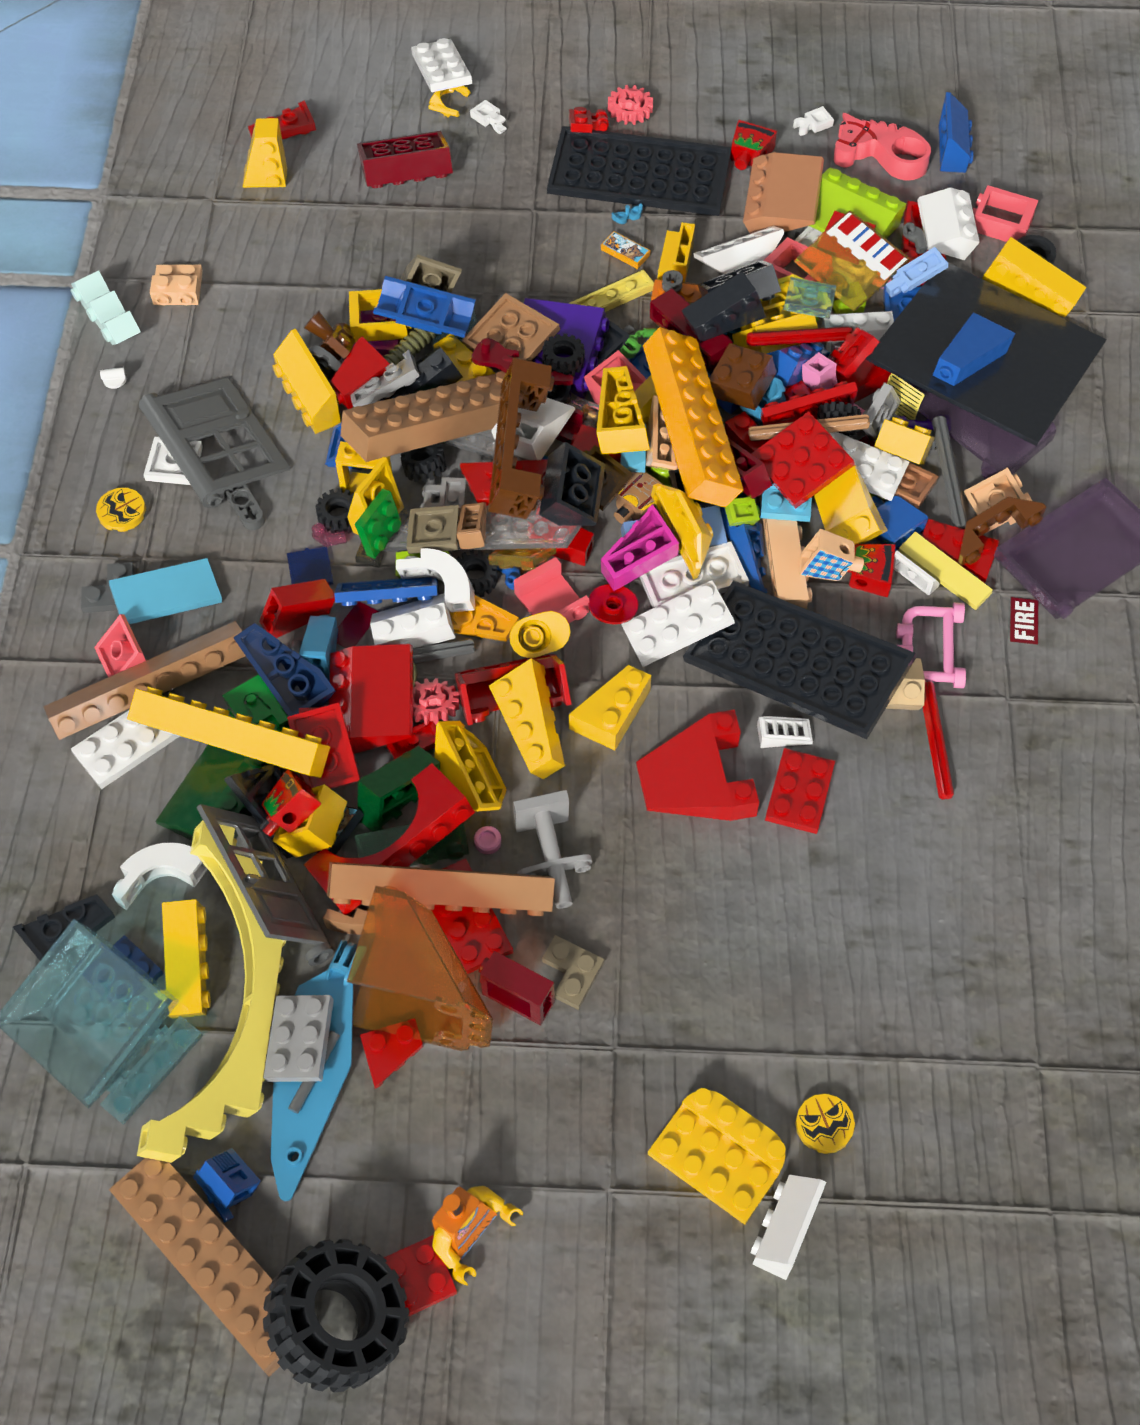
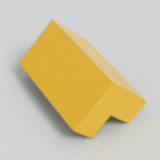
(677, 250)

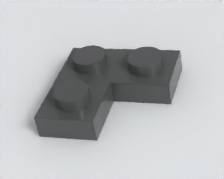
(100, 597)

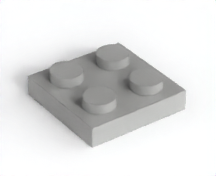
(883, 407)

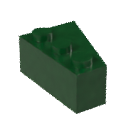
(390, 788)

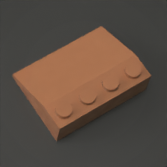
(783, 191)

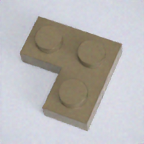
(579, 968)

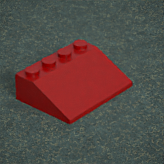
(374, 693)

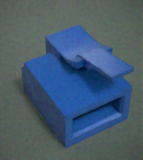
(226, 1181)

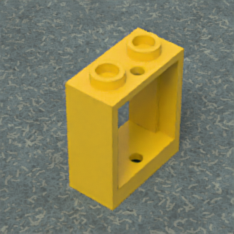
(376, 331)
(347, 457)

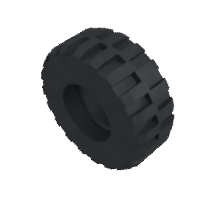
(301, 1339)

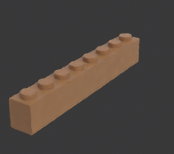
(160, 672)
(444, 887)

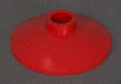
(612, 605)

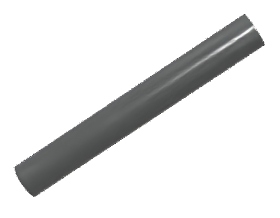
(305, 1087)

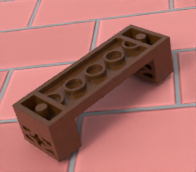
(514, 490)

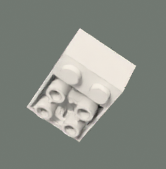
(540, 428)

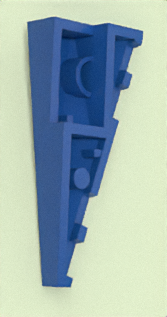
(749, 547)

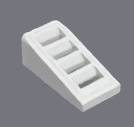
(775, 740)

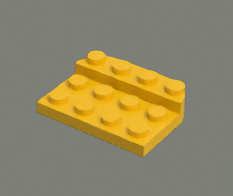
(721, 1152)

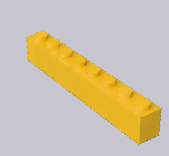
(229, 733)

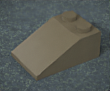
(431, 273)

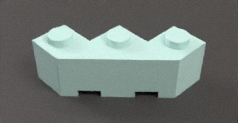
(104, 308)

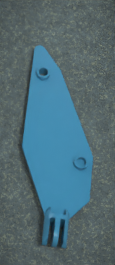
(301, 1131)

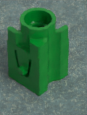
(262, 708)

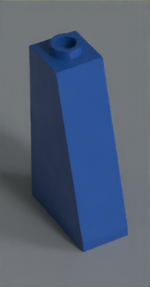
(972, 349)

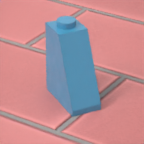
(320, 642)

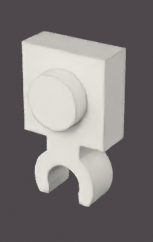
(816, 120)

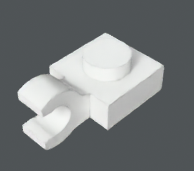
(487, 114)

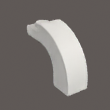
(440, 565)
(156, 862)

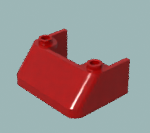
(478, 699)

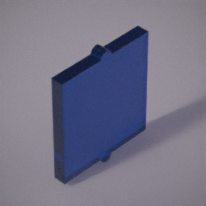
(310, 565)

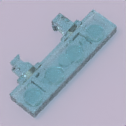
(165, 1053)

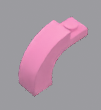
(820, 373)

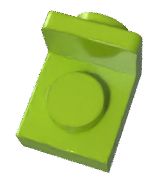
(742, 511)

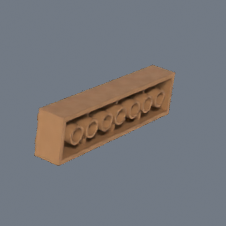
(423, 417)
(201, 1252)

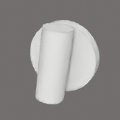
(113, 377)

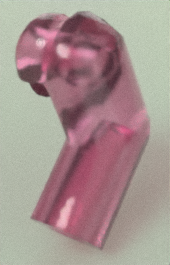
(326, 538)

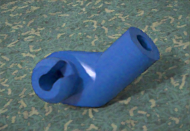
(511, 574)

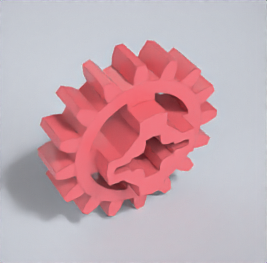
(627, 104)
(434, 701)

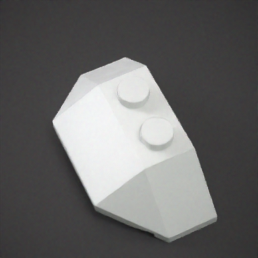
(741, 251)

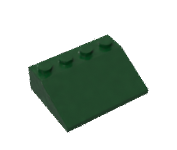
(206, 787)

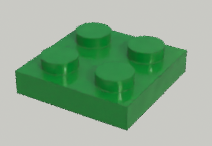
(378, 523)

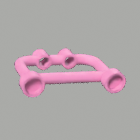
(950, 615)

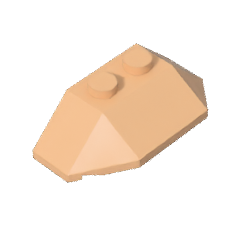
(661, 451)

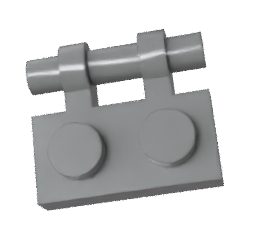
(451, 492)

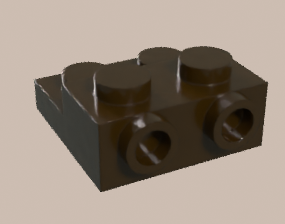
(614, 479)

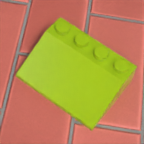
(846, 193)

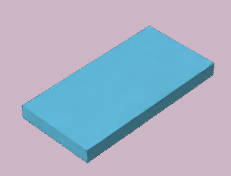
(165, 591)

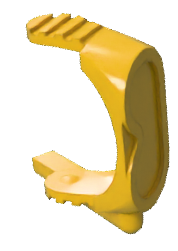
(437, 105)

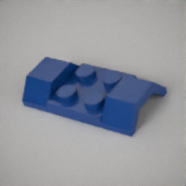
(425, 307)

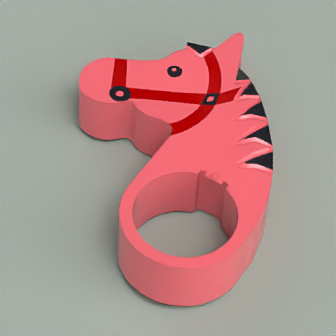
(883, 142)

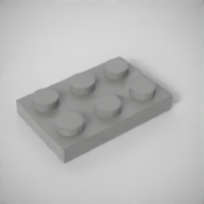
(298, 1038)

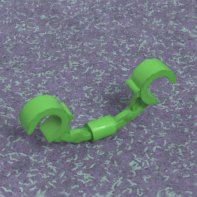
(632, 342)

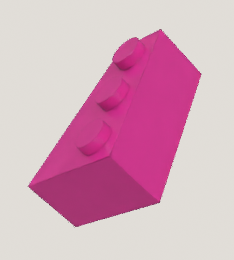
(640, 550)

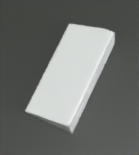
(914, 574)

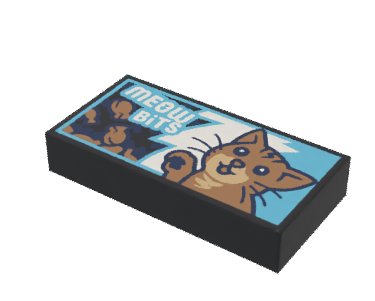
(350, 820)

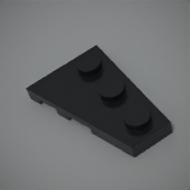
(45, 931)

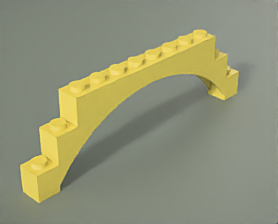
(239, 1078)

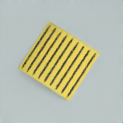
(909, 397)

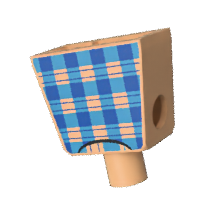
(829, 557)

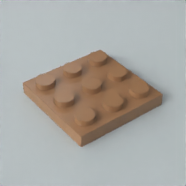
(513, 327)

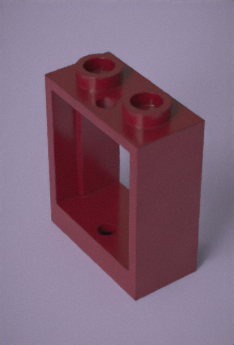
(516, 987)

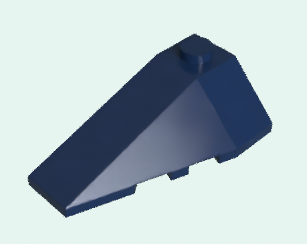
(284, 671)

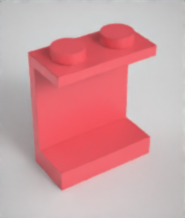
(547, 590)

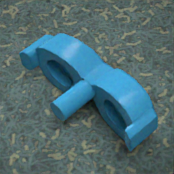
(633, 214)

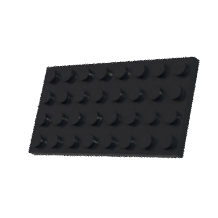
(640, 171)
(803, 660)

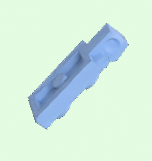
(917, 272)

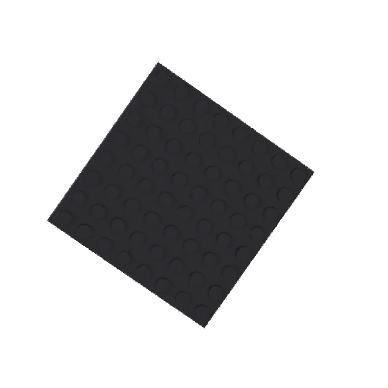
(1016, 390)

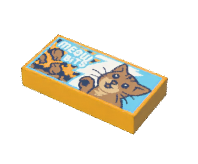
(625, 250)

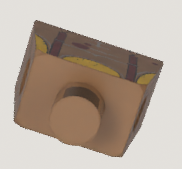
(635, 497)

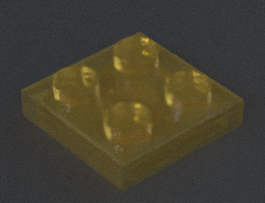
(523, 558)

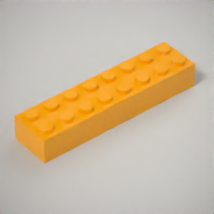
(692, 418)

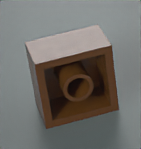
(742, 376)

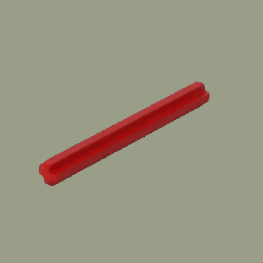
(797, 336)
(937, 743)

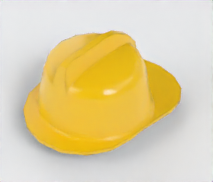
(539, 634)

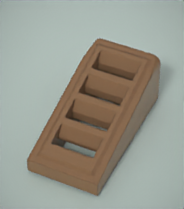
(472, 528)

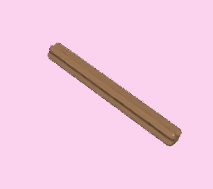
(831, 425)

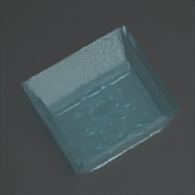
(85, 1012)

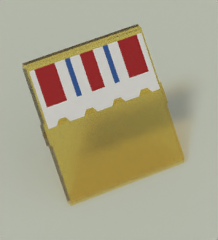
(852, 259)

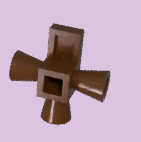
(336, 340)

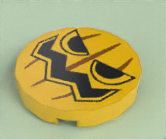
(121, 509)
(825, 1123)

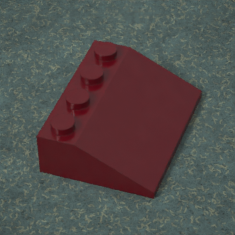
(405, 159)

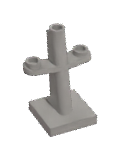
(541, 814)

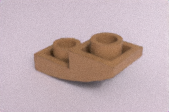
(345, 923)

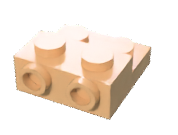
(176, 285)
(994, 490)

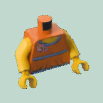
(463, 1221)

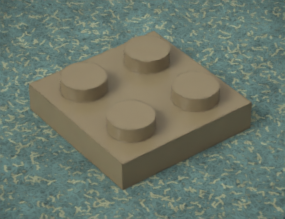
(433, 528)

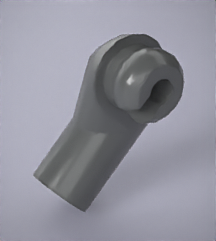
(916, 236)

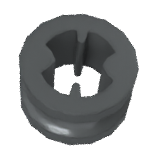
(669, 276)

